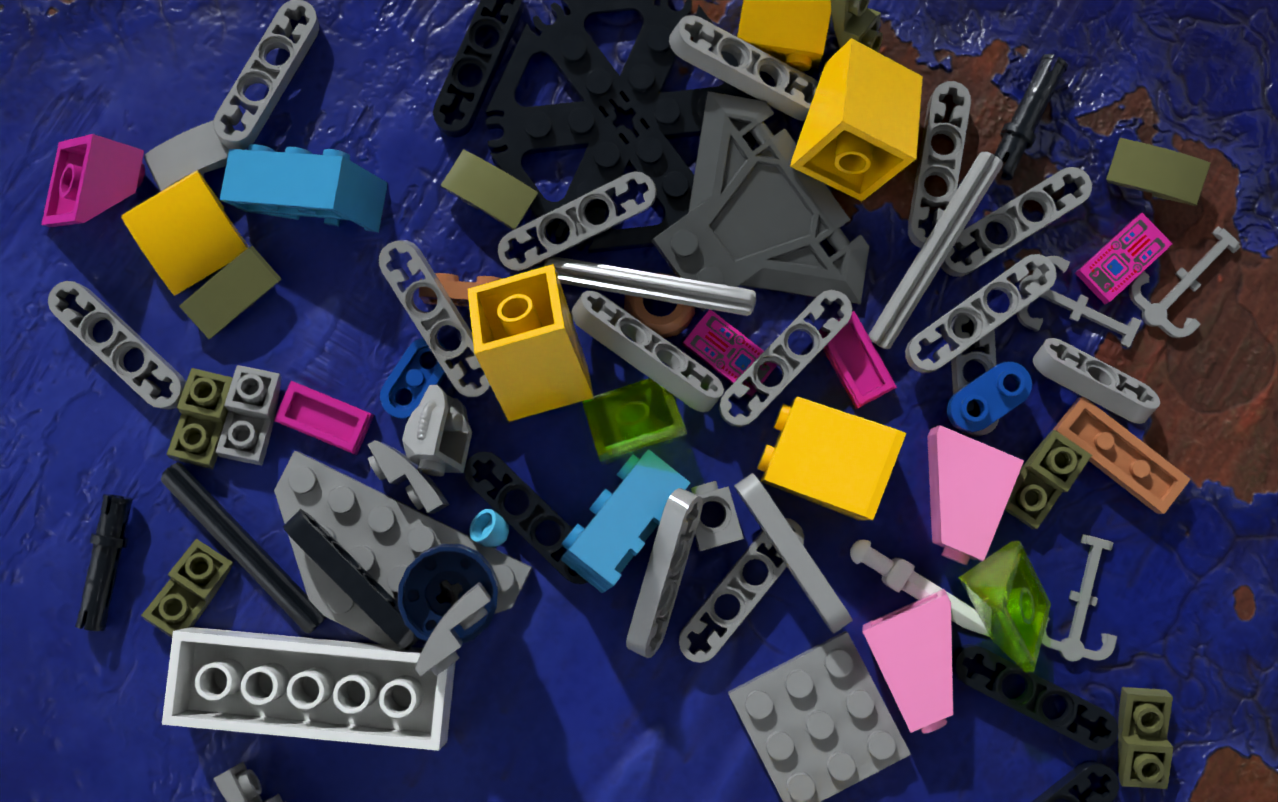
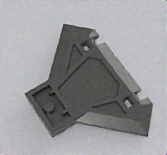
(757, 216)

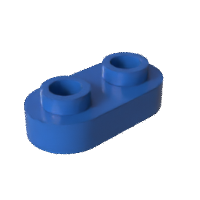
(411, 376)
(990, 396)

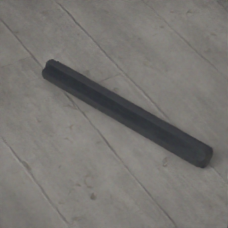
(242, 547)

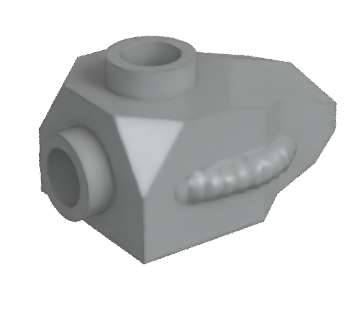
(438, 434)

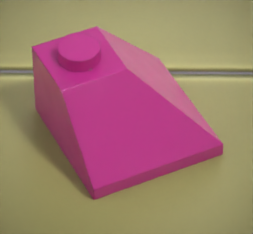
(90, 178)

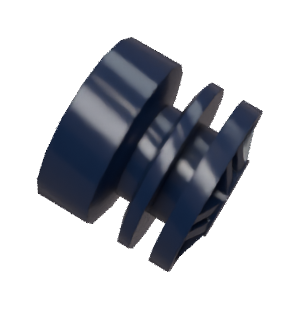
(421, 586)

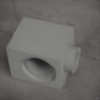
(729, 529)

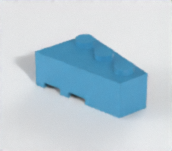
(303, 185)
(622, 520)

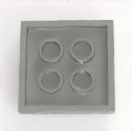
(819, 722)

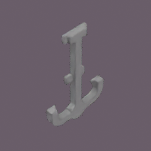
(1078, 308)
(1156, 313)
(1071, 647)

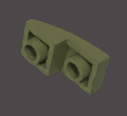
(856, 21)
(1158, 171)
(489, 189)
(230, 292)
(200, 418)
(1044, 477)
(189, 590)
(1142, 738)

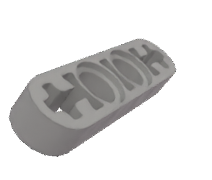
(750, 62)
(260, 71)
(935, 164)
(575, 217)
(1016, 224)
(979, 312)
(430, 322)
(114, 349)
(788, 361)
(682, 378)
(793, 553)
(664, 572)
(736, 585)

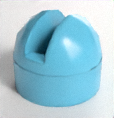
(489, 529)

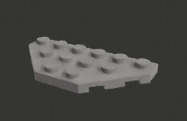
(379, 536)

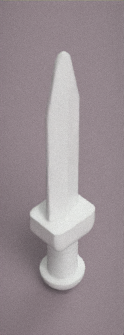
(899, 576)

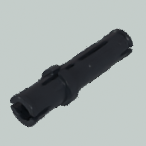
(1020, 131)
(104, 562)

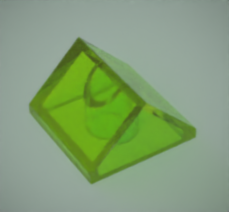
(633, 420)
(1010, 603)

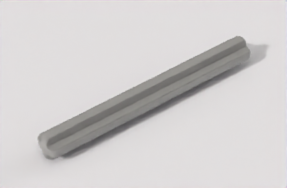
(935, 249)
(654, 286)

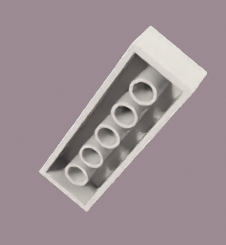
(305, 689)

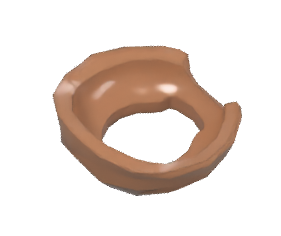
(665, 326)

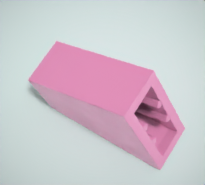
(967, 492)
(916, 659)

